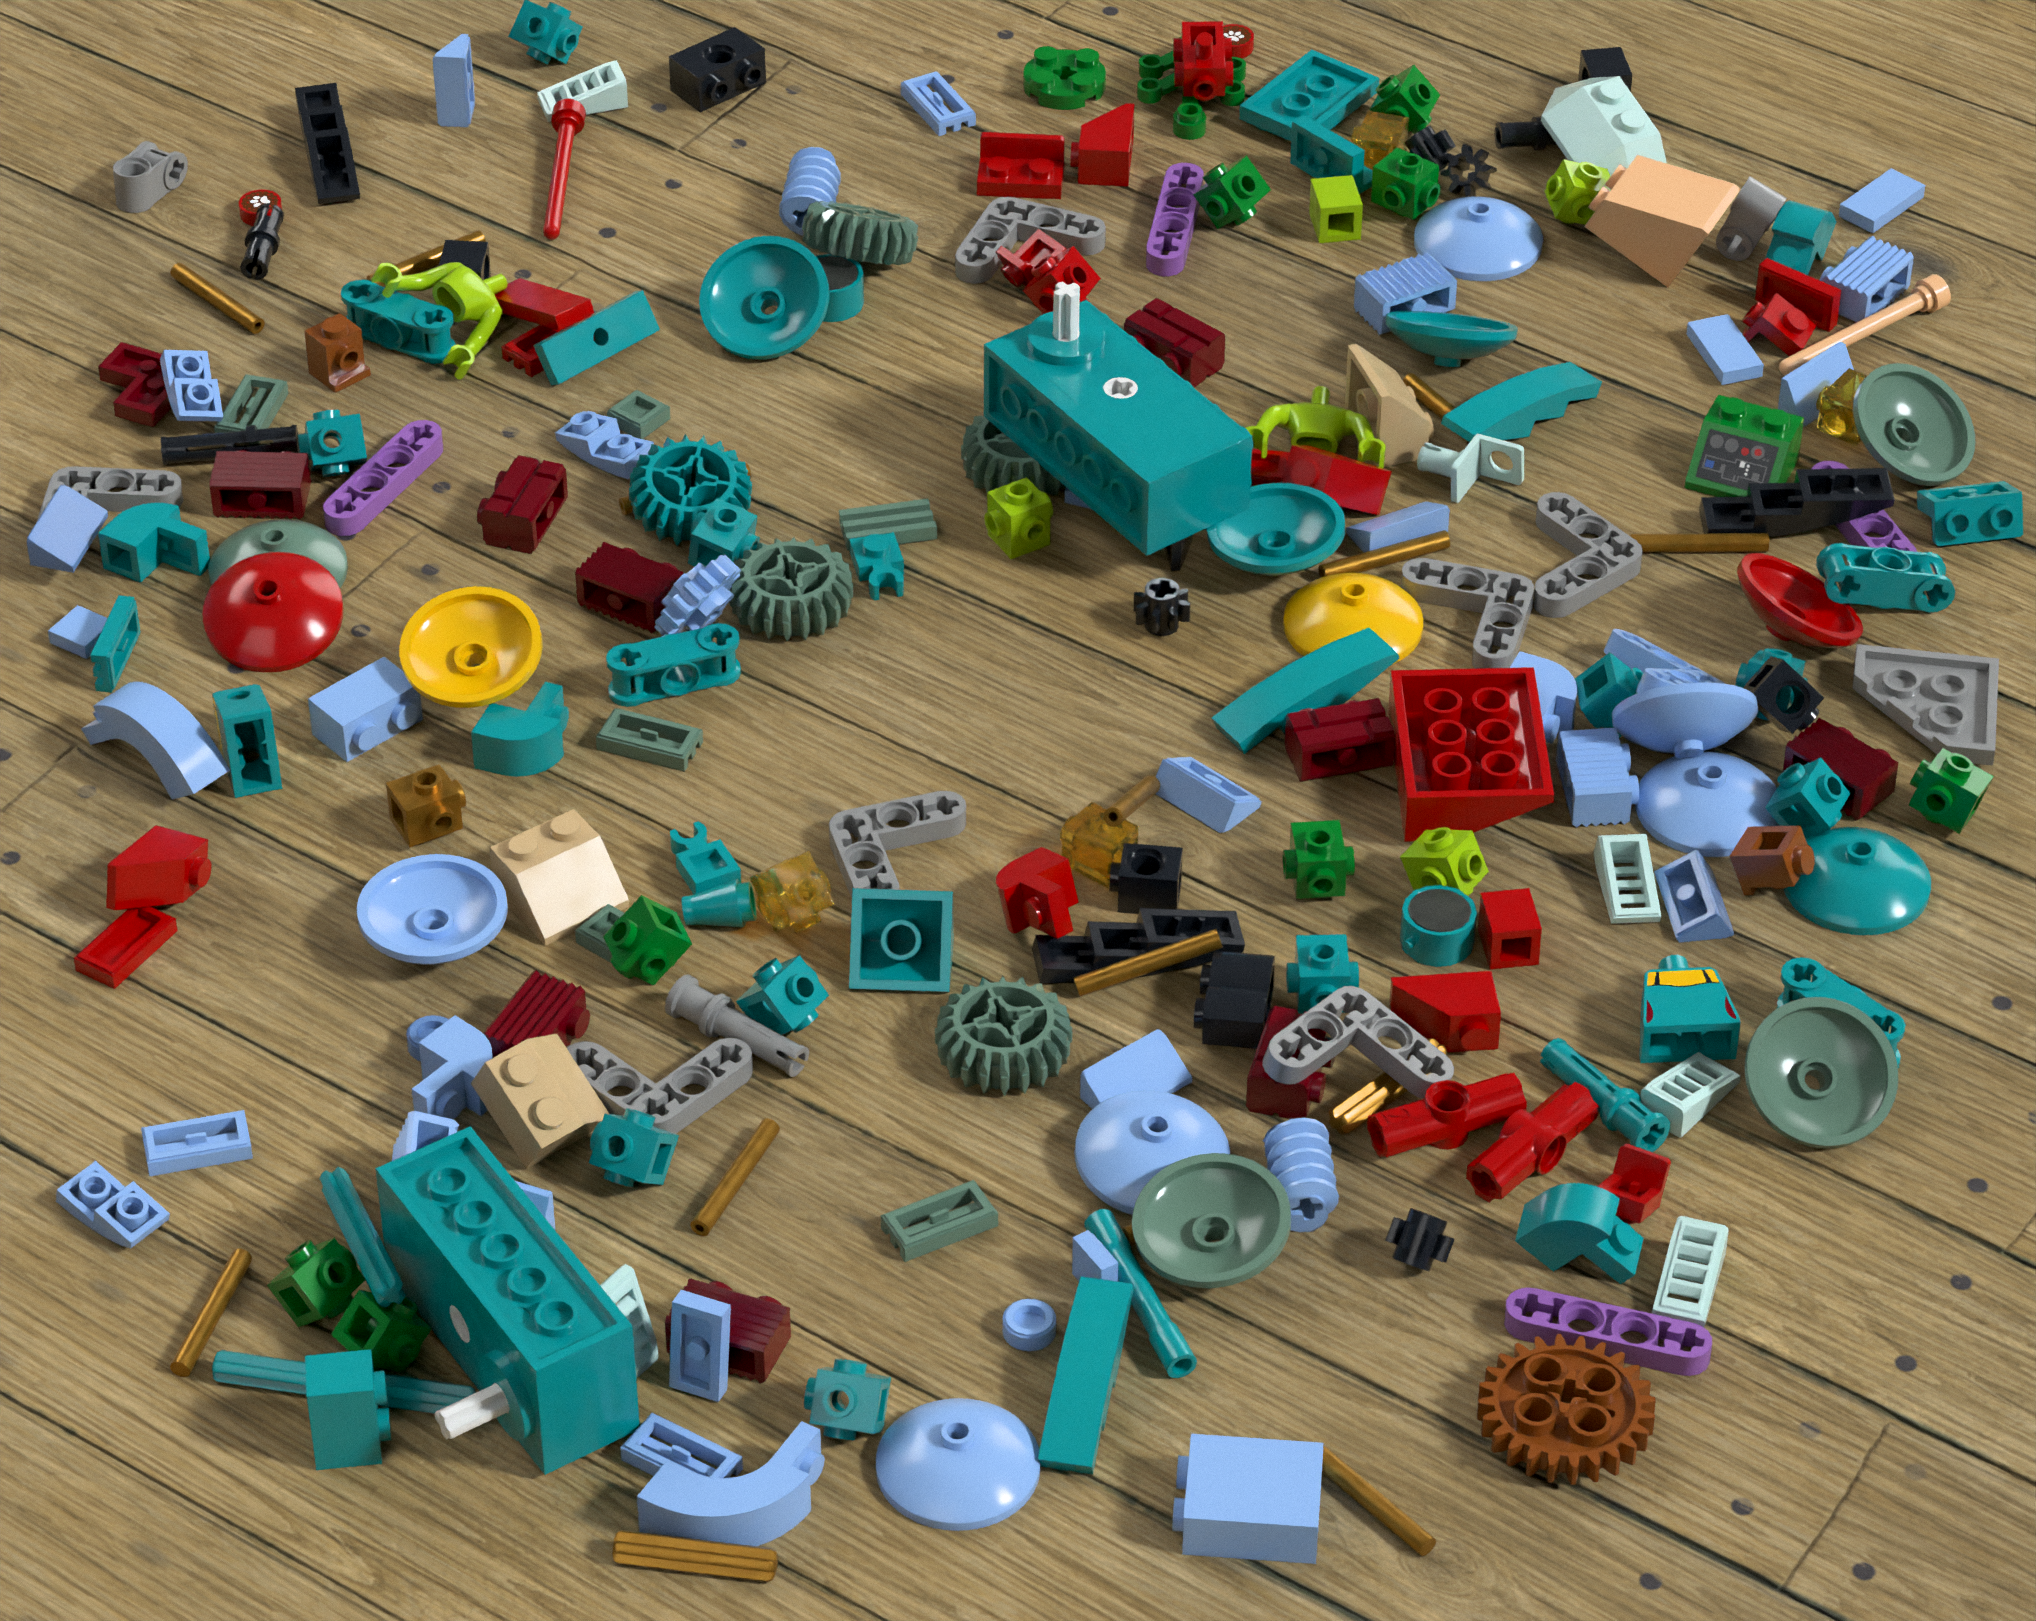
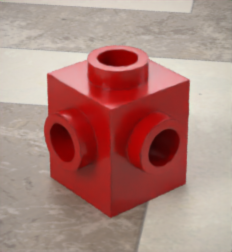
(1064, 267)

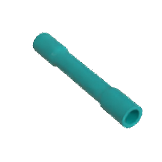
(1163, 1333)

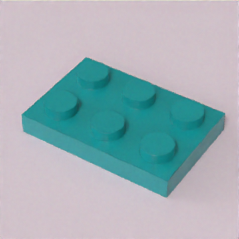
(1310, 87)

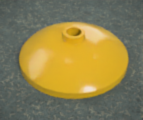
(1350, 603)
(467, 630)

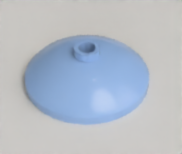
(1479, 238)
(1685, 717)
(1704, 802)
(432, 909)
(1136, 1137)
(957, 1464)

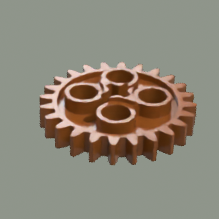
(1566, 1409)

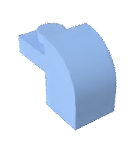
(1556, 693)
(449, 1064)

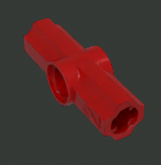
(1446, 1115)
(1532, 1142)

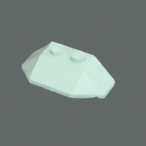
(1601, 124)

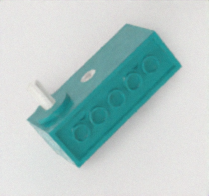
(1116, 424)
(508, 1304)

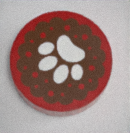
(1242, 39)
(252, 200)

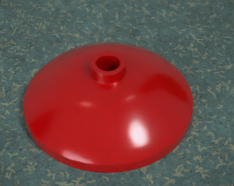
(1796, 603)
(274, 629)

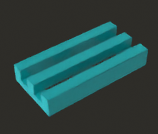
(115, 643)

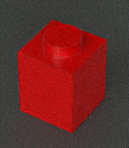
(1509, 928)

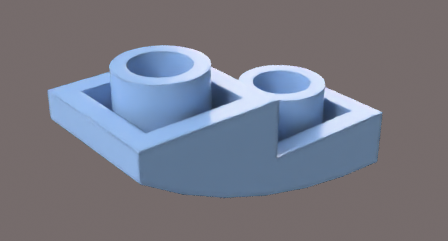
(190, 386)
(599, 443)
(111, 1208)

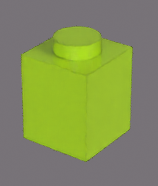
(1335, 209)

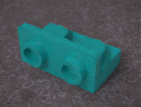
(1327, 154)
(1973, 512)

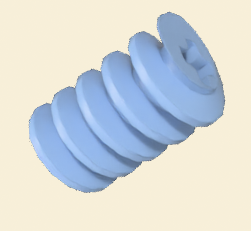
(810, 179)
(1302, 1162)

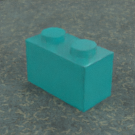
(344, 1409)

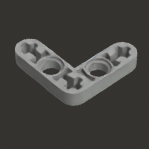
(1019, 219)
(141, 484)
(1610, 557)
(1424, 581)
(876, 837)
(1360, 1029)
(653, 1097)

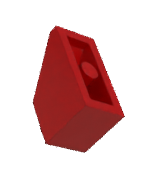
(1105, 148)
(1342, 478)
(158, 870)
(1450, 1008)

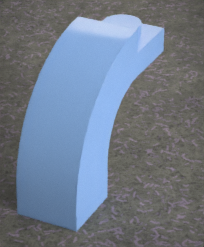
(162, 733)
(739, 1508)

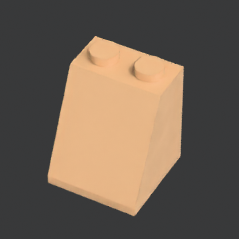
(1658, 214)

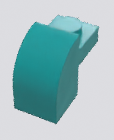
(1800, 235)
(149, 535)
(519, 740)
(1579, 1221)

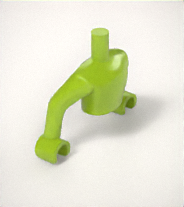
(462, 293)
(1318, 426)

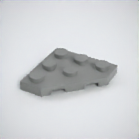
(1934, 696)

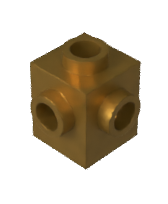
(425, 805)

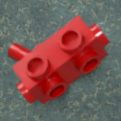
(1203, 60)

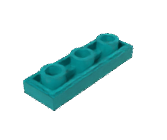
(614, 330)

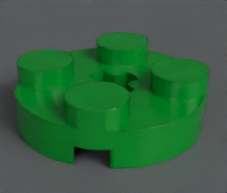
(1080, 68)

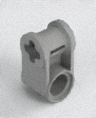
(147, 176)
(1749, 219)

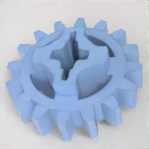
(698, 597)

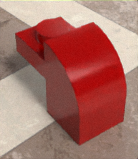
(1037, 893)

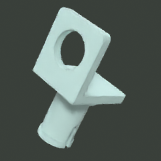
(1472, 462)

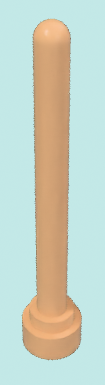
(1928, 295)

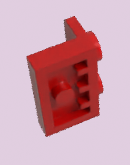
(1021, 165)

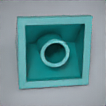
(901, 940)

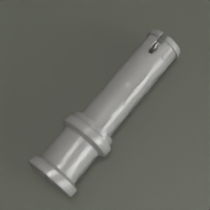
(718, 1017)

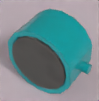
(845, 287)
(1438, 925)

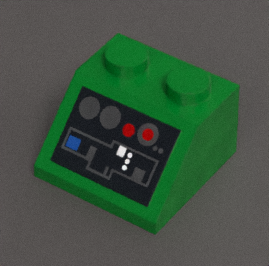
(1743, 446)

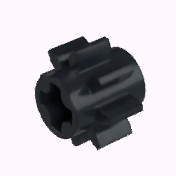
(1431, 145)
(1460, 163)
(1161, 606)
(1419, 1239)

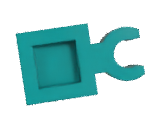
(879, 561)
(703, 863)

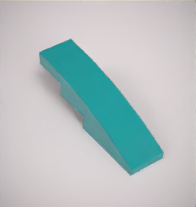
(1516, 404)
(1314, 681)
(1085, 1375)

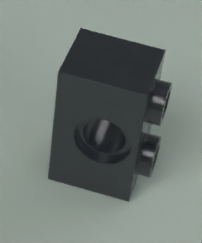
(717, 69)

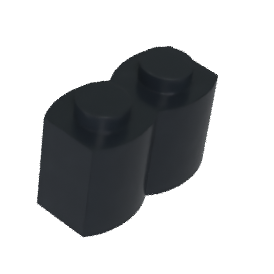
(1236, 998)

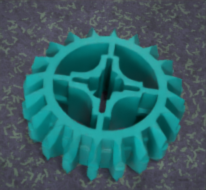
(665, 482)

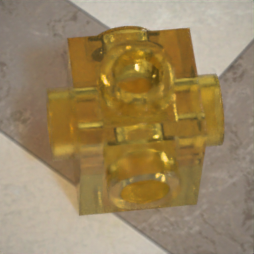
(792, 893)

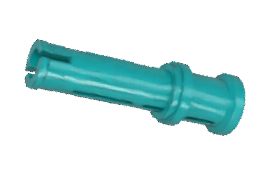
(1618, 1107)

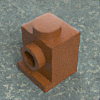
(336, 353)
(1771, 857)

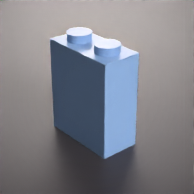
(1249, 1498)

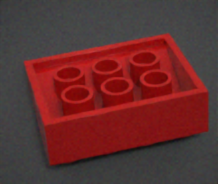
(1467, 747)

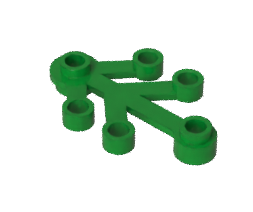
(1189, 119)

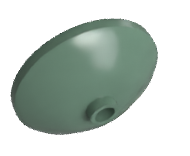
(1914, 424)
(281, 536)
(1839, 1050)
(1208, 1201)

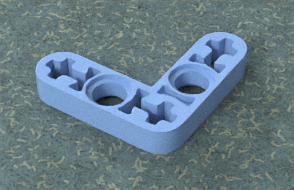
(1657, 665)

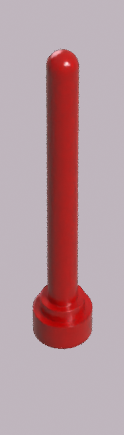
(567, 120)

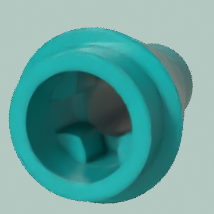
(722, 905)

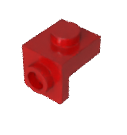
(1018, 266)
(1779, 323)
(1638, 1182)

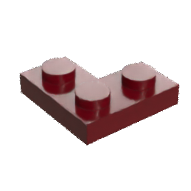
(141, 374)

